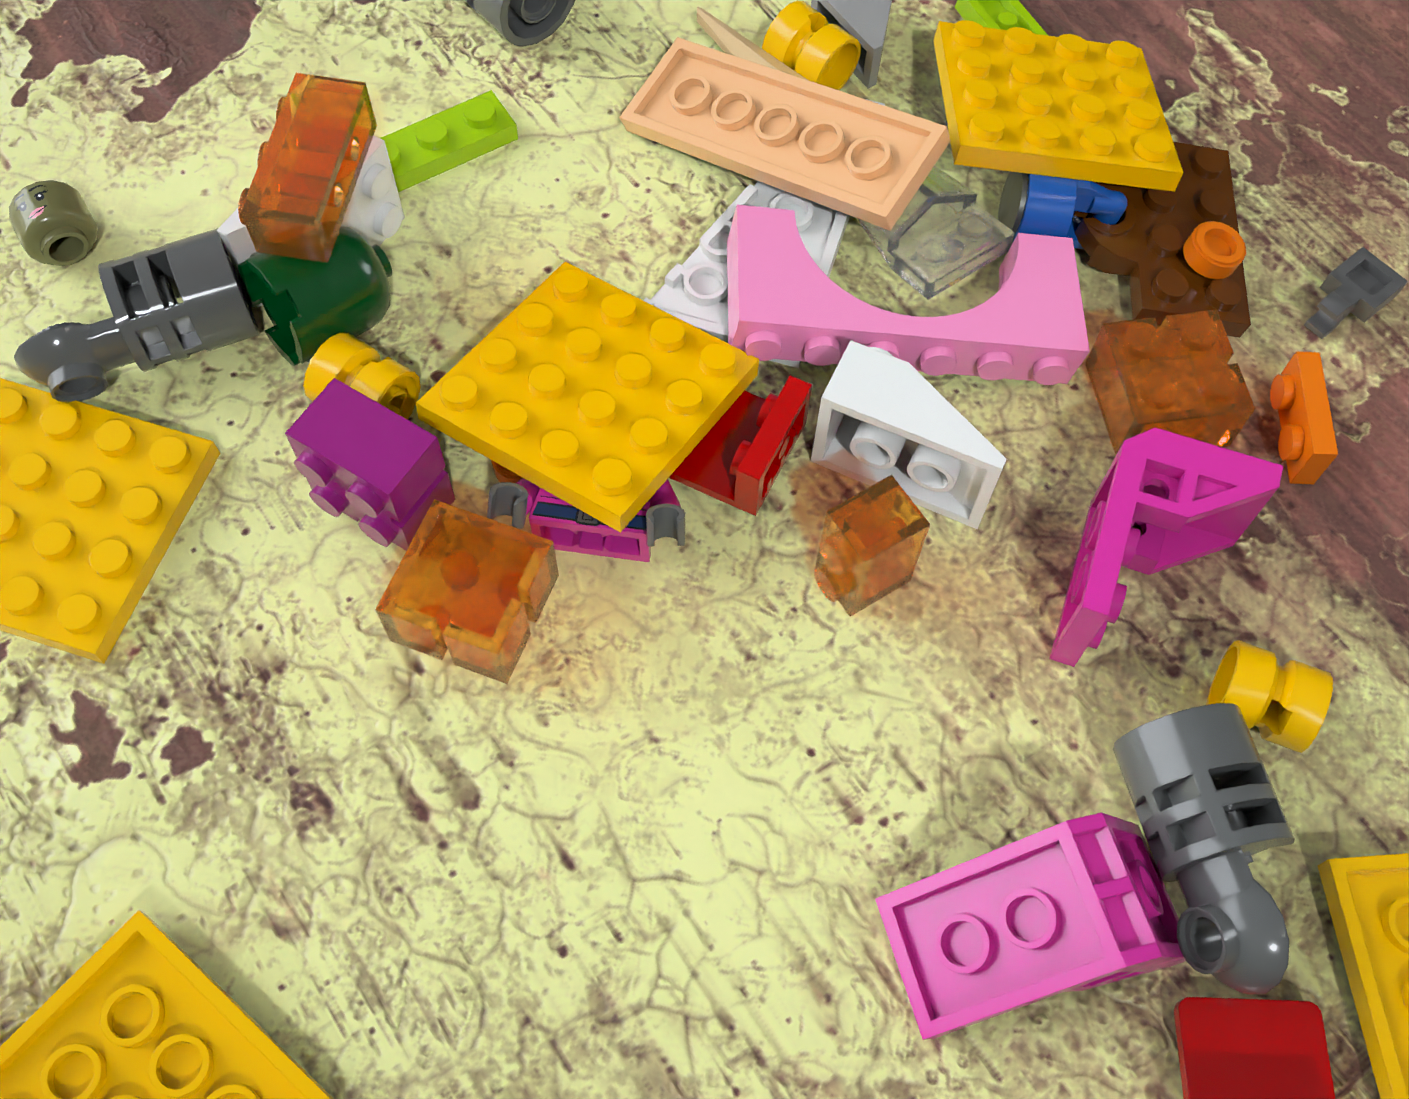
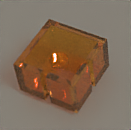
(1169, 379)
(469, 590)

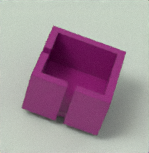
(369, 464)

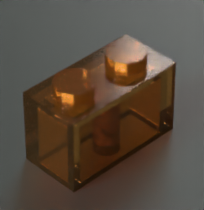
(869, 546)

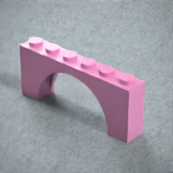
(795, 312)

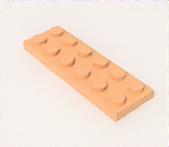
(787, 132)

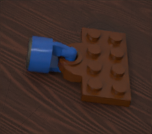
(1141, 232)

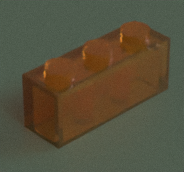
(308, 167)

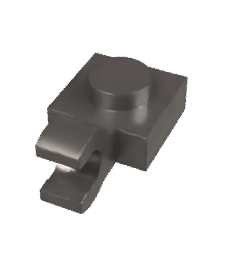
(1356, 286)

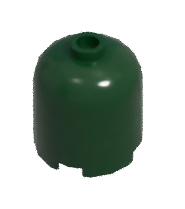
(318, 298)

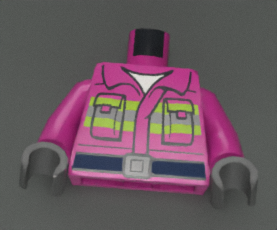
(581, 533)

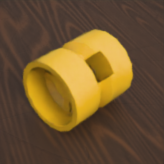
(812, 46)
(361, 369)
(1281, 701)

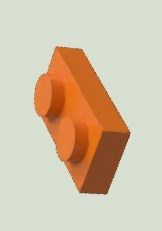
(1305, 418)

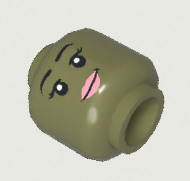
(52, 223)

